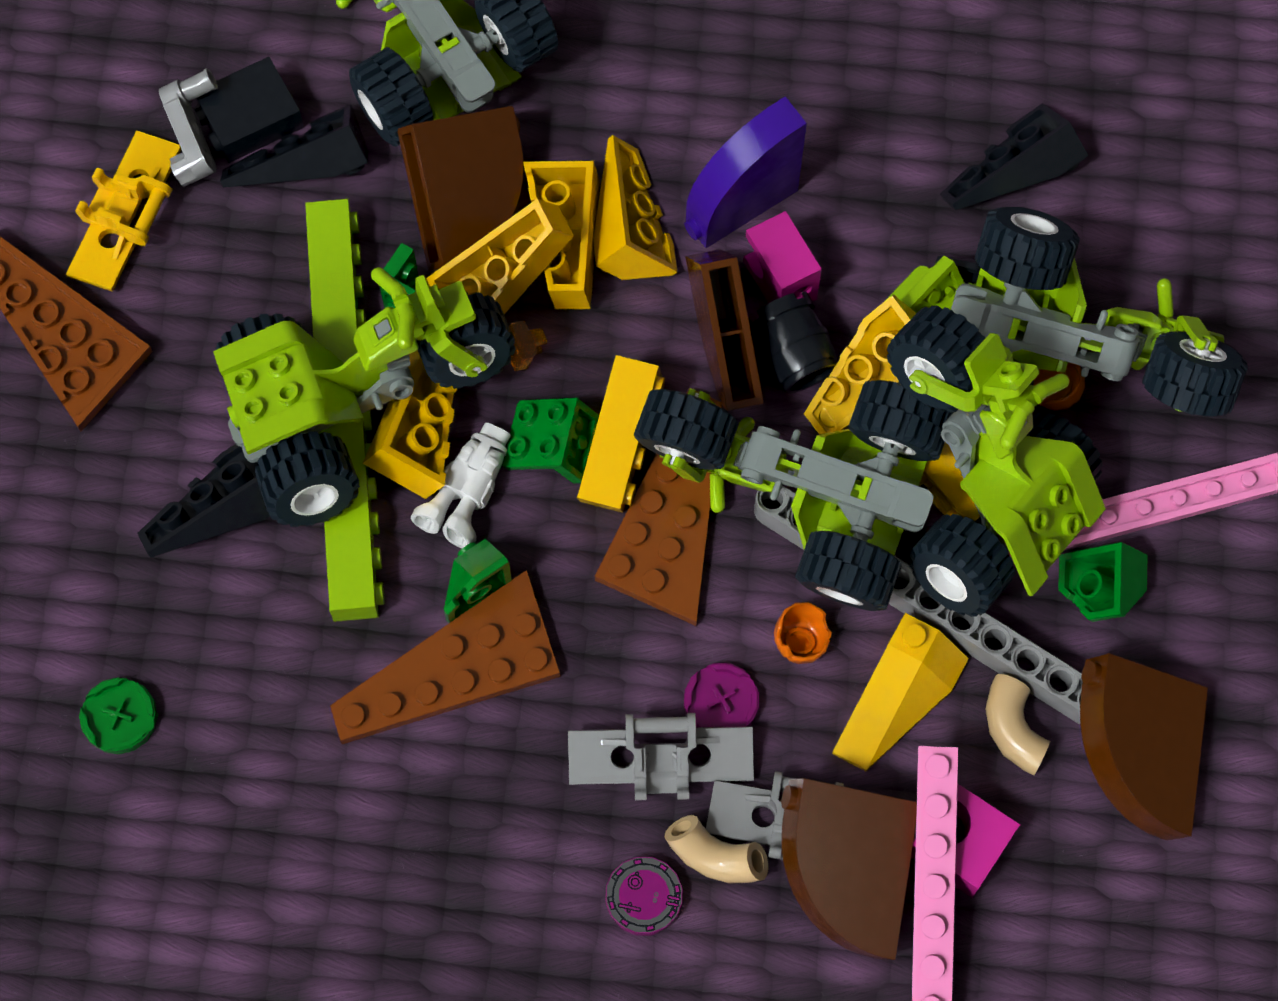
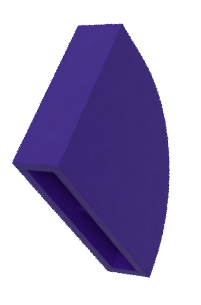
(748, 174)

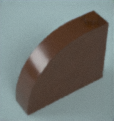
(462, 178)
(725, 327)
(1144, 741)
(849, 862)

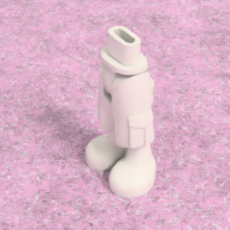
(468, 479)

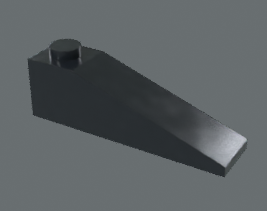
(326, 150)
(1037, 150)
(213, 506)

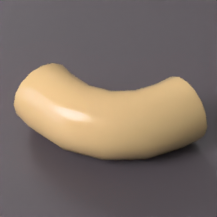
(1008, 724)
(714, 857)

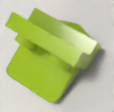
(930, 286)

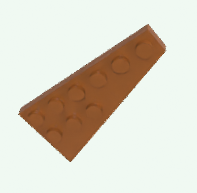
(68, 337)
(662, 543)
(472, 659)

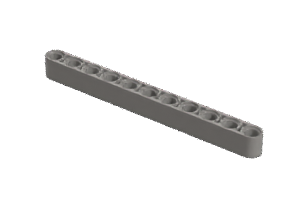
(970, 640)

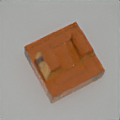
(527, 344)

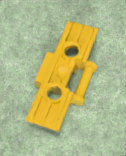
(117, 205)

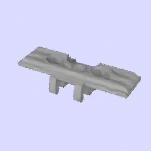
(661, 766)
(733, 808)

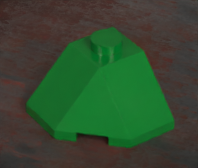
(474, 576)
(1103, 579)

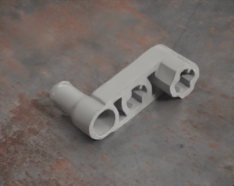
(196, 158)

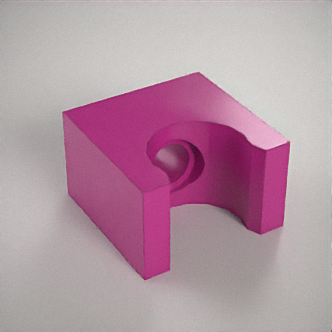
(781, 260)
(984, 841)

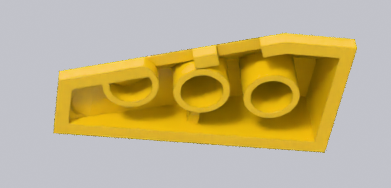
(627, 223)
(859, 362)
(907, 683)

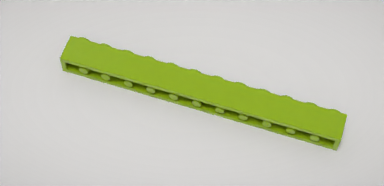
(335, 319)

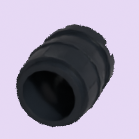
(793, 343)

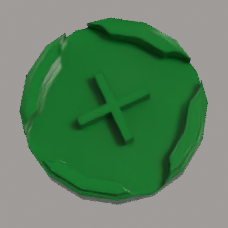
(118, 716)

